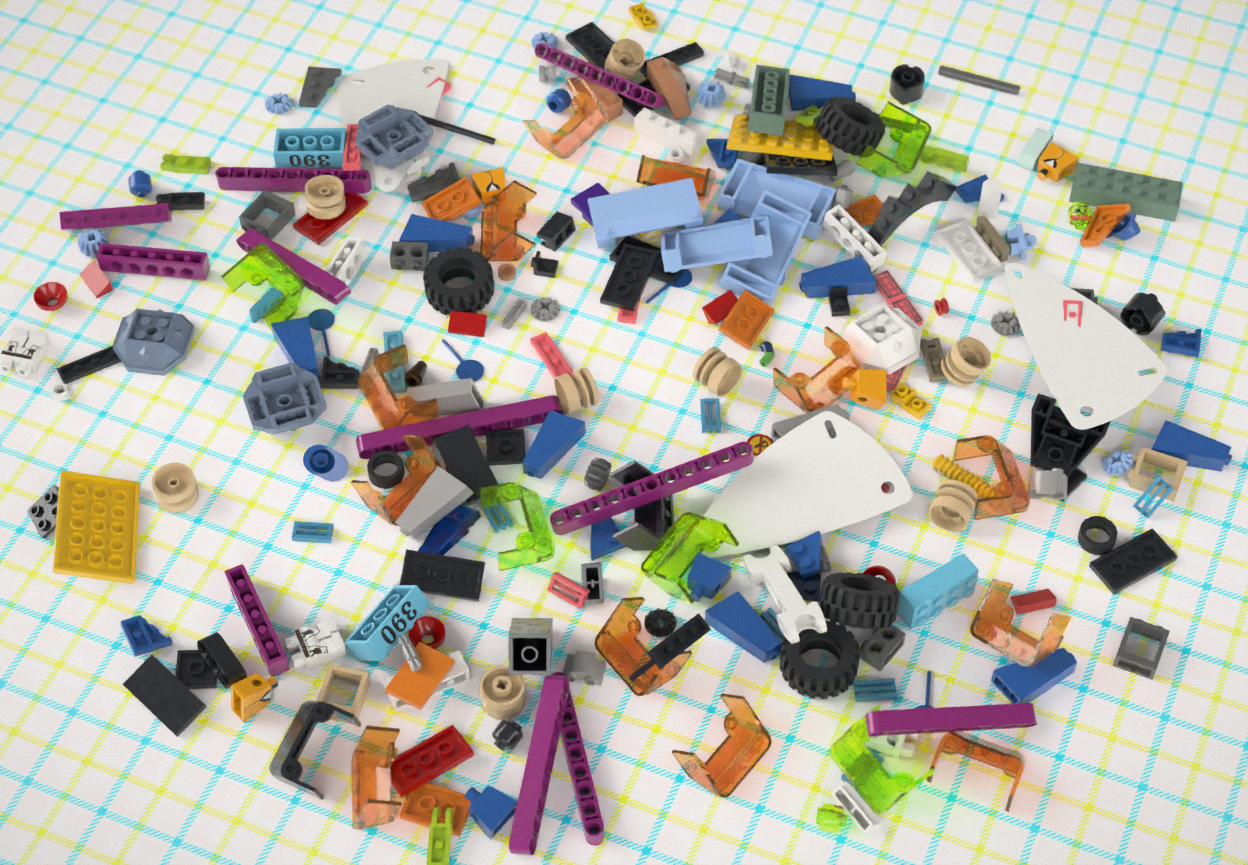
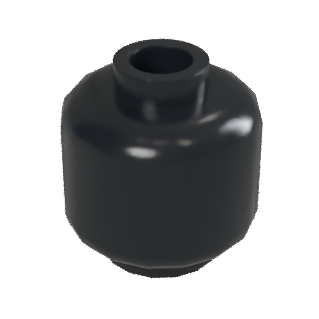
(507, 734)

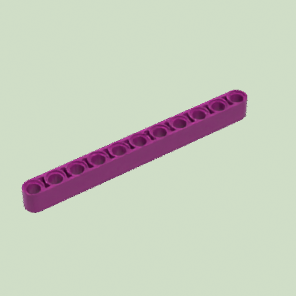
(490, 419)
(645, 494)

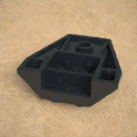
(1056, 441)

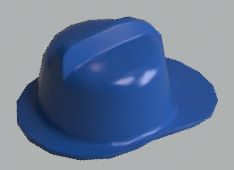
(1126, 228)
(325, 462)

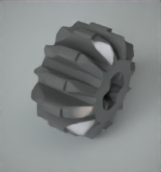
(597, 474)

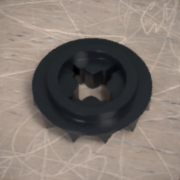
(653, 627)

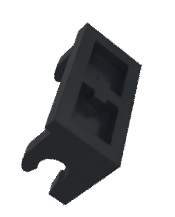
(556, 231)

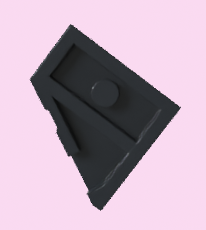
(338, 375)

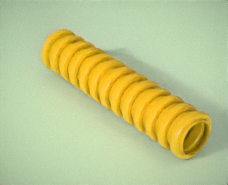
(958, 473)

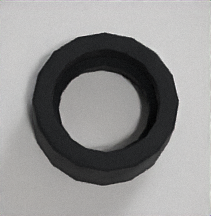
(382, 458)
(1091, 546)

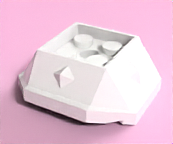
(884, 339)

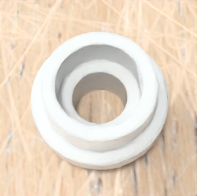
(675, 155)
(60, 392)

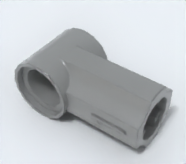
(843, 196)

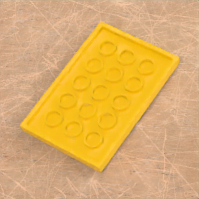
(795, 140)
(96, 527)

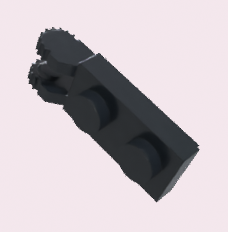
(183, 200)

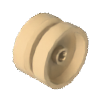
(325, 197)
(175, 487)
(502, 694)

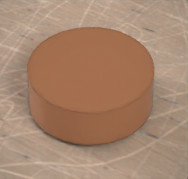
(506, 272)

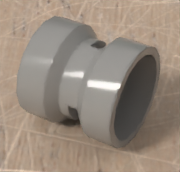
(551, 73)

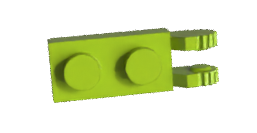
(809, 116)
(945, 158)
(186, 164)
(440, 838)

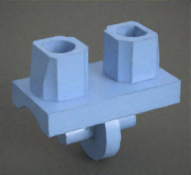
(1022, 241)

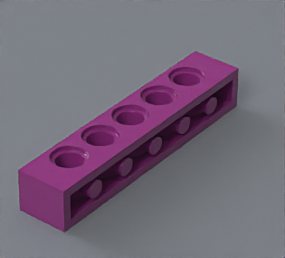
(115, 216)
(153, 261)
(257, 620)

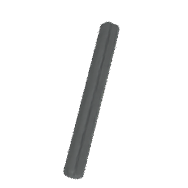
(979, 80)

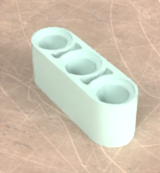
(1034, 148)

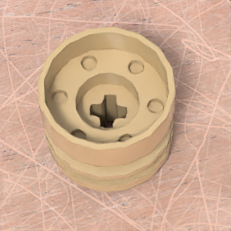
(625, 59)
(966, 361)
(717, 371)
(576, 390)
(953, 506)

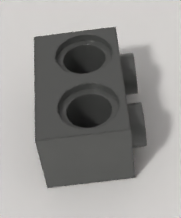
(409, 255)
(886, 647)

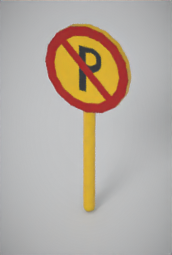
(759, 443)

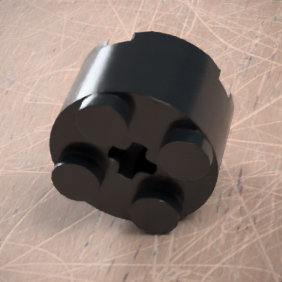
(907, 83)
(1142, 313)

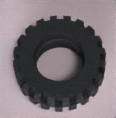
(849, 125)
(455, 264)
(859, 600)
(821, 681)

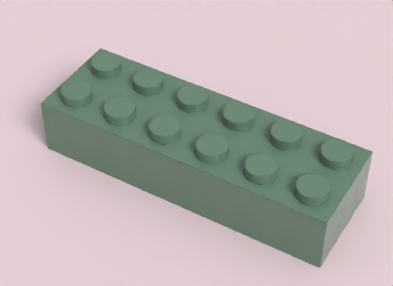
(769, 100)
(1144, 193)

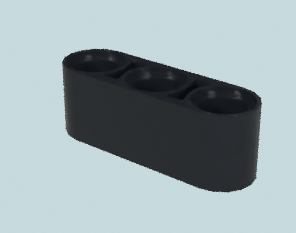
(221, 659)

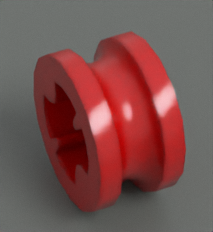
(941, 306)

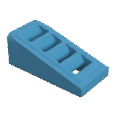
(264, 304)

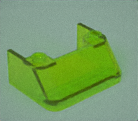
(906, 130)
(264, 265)
(533, 545)
(678, 550)
(866, 772)

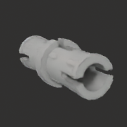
(732, 77)

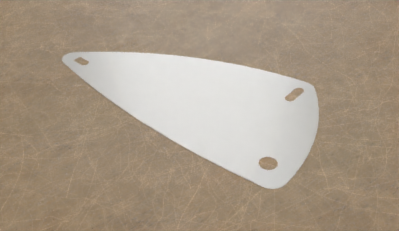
(394, 84)
(1086, 363)
(808, 486)

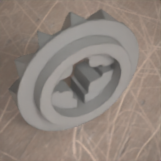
(543, 314)
(1003, 328)

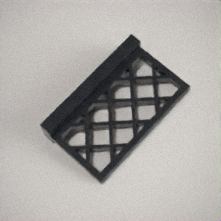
(674, 644)

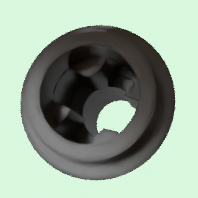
(416, 374)

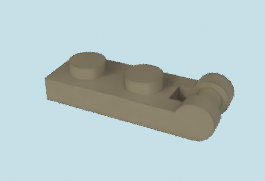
(992, 238)
(933, 359)

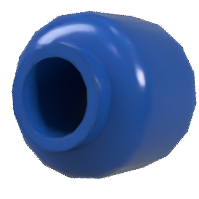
(559, 101)
(140, 183)

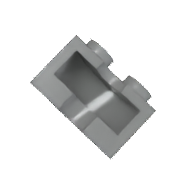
(1047, 484)
(586, 667)

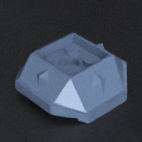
(392, 136)
(153, 341)
(283, 399)

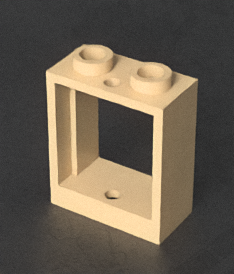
(1160, 460)
(348, 674)

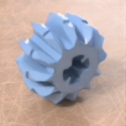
(711, 94)
(90, 241)

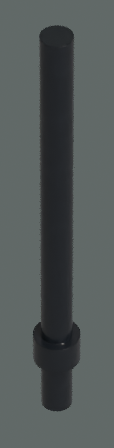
(456, 129)

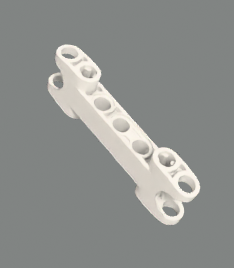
(795, 613)

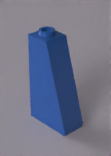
(812, 91)
(437, 233)
(848, 273)
(296, 343)
(552, 443)
(1192, 447)
(744, 627)
(1026, 684)

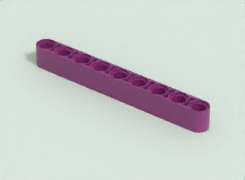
(605, 78)
(287, 179)
(311, 275)
(950, 719)
(539, 765)
(580, 766)

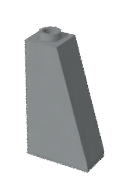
(451, 396)
(782, 427)
(432, 503)

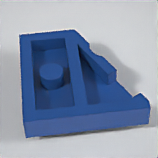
(722, 156)
(971, 190)
(1182, 343)
(602, 539)
(806, 554)
(143, 636)

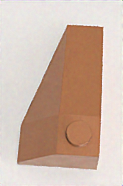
(671, 84)
(609, 100)

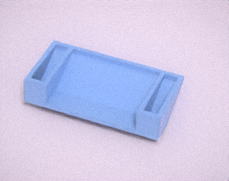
(749, 181)
(644, 211)
(716, 243)
(763, 276)

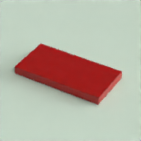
(320, 229)
(429, 760)

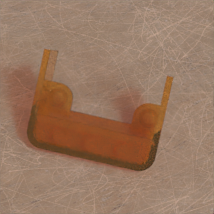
(587, 121)
(658, 171)
(500, 221)
(826, 384)
(381, 399)
(420, 465)
(1011, 492)
(994, 628)
(626, 654)
(985, 751)
(735, 756)
(372, 778)

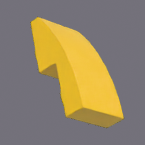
(642, 17)
(908, 401)

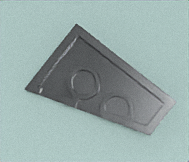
(316, 84)
(428, 186)

